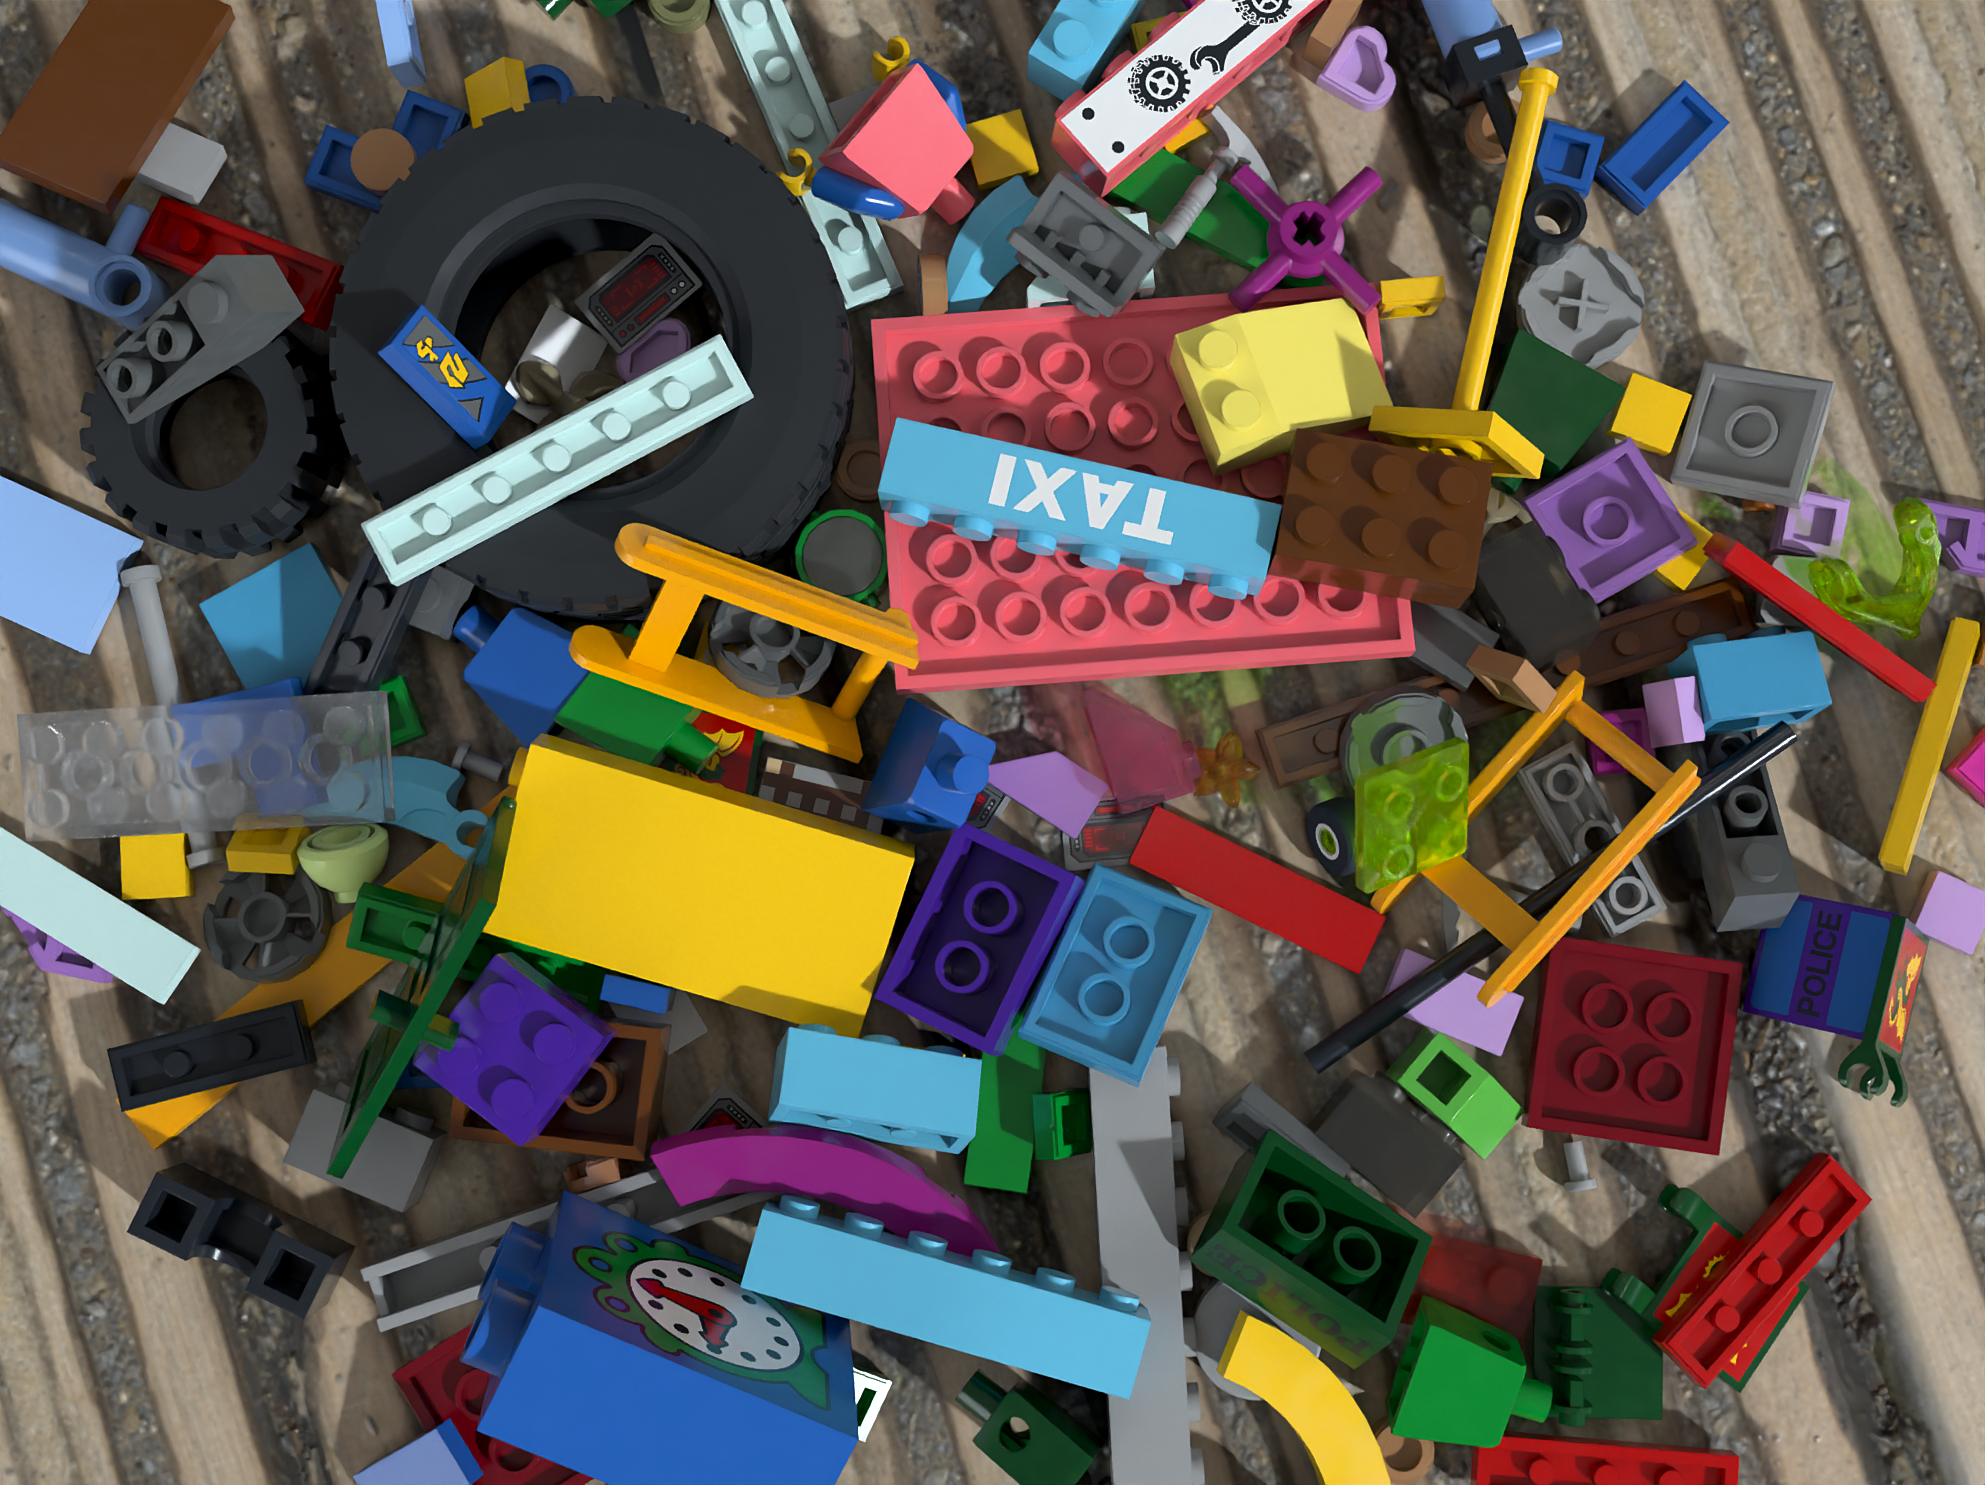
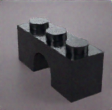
(207, 1218)

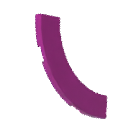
(818, 1166)

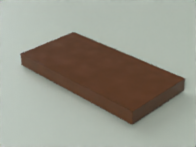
(111, 95)

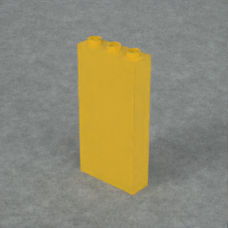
(697, 885)

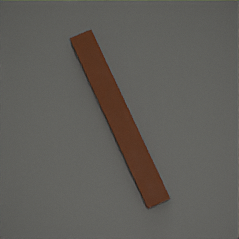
(1623, 646)

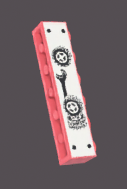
(1171, 83)

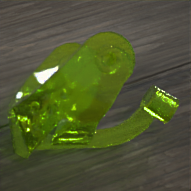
(1905, 604)

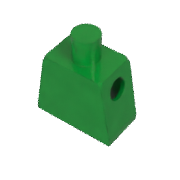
(636, 722)
(1461, 1380)

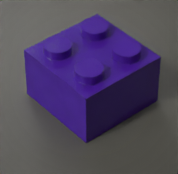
(516, 1048)

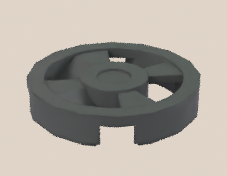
(767, 645)
(268, 922)

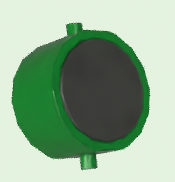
(844, 555)

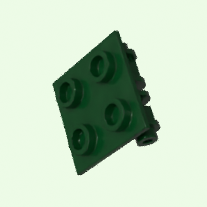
(1595, 1356)

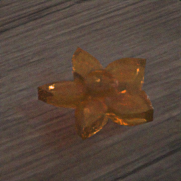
(1224, 769)

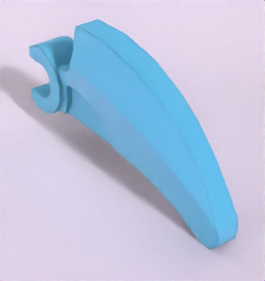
(981, 251)
(427, 803)

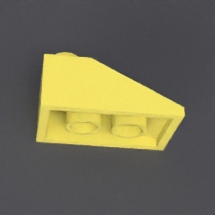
(1275, 372)

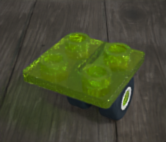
(1401, 819)

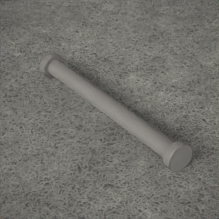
(165, 679)

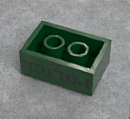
(1312, 1249)

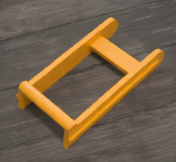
(697, 570)
(1491, 906)

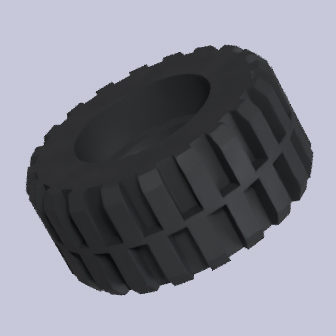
(257, 505)

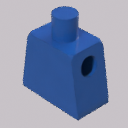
(520, 668)
(929, 771)

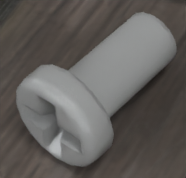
(476, 763)
(1577, 1168)

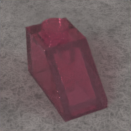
(1139, 754)

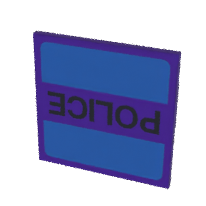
(1819, 966)

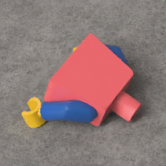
(896, 148)

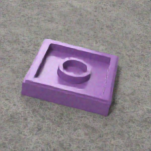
(1610, 521)

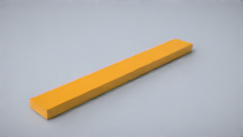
(323, 986)

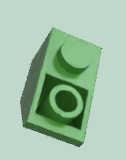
(1455, 1091)

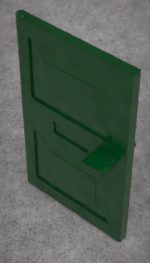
(412, 1009)

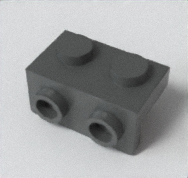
(1085, 247)

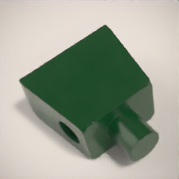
(1547, 401)
(1058, 1443)

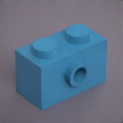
(1755, 679)

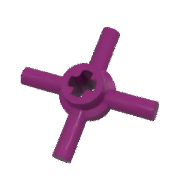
(1302, 219)

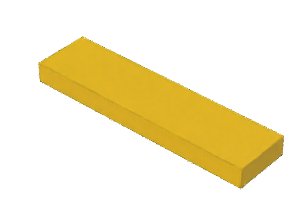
(1929, 746)

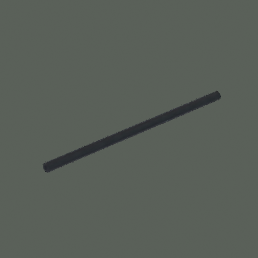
(1537, 905)

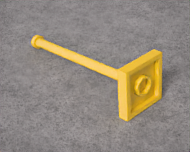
(1463, 428)

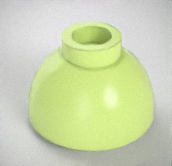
(344, 857)

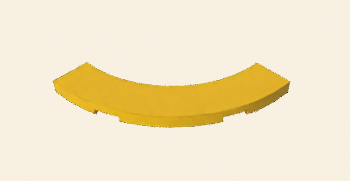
(1307, 1398)

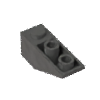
(200, 332)
(1743, 844)

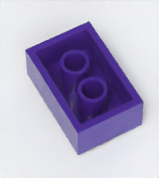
(979, 939)

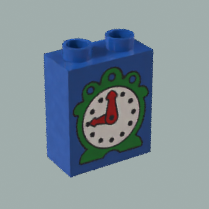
(654, 1361)

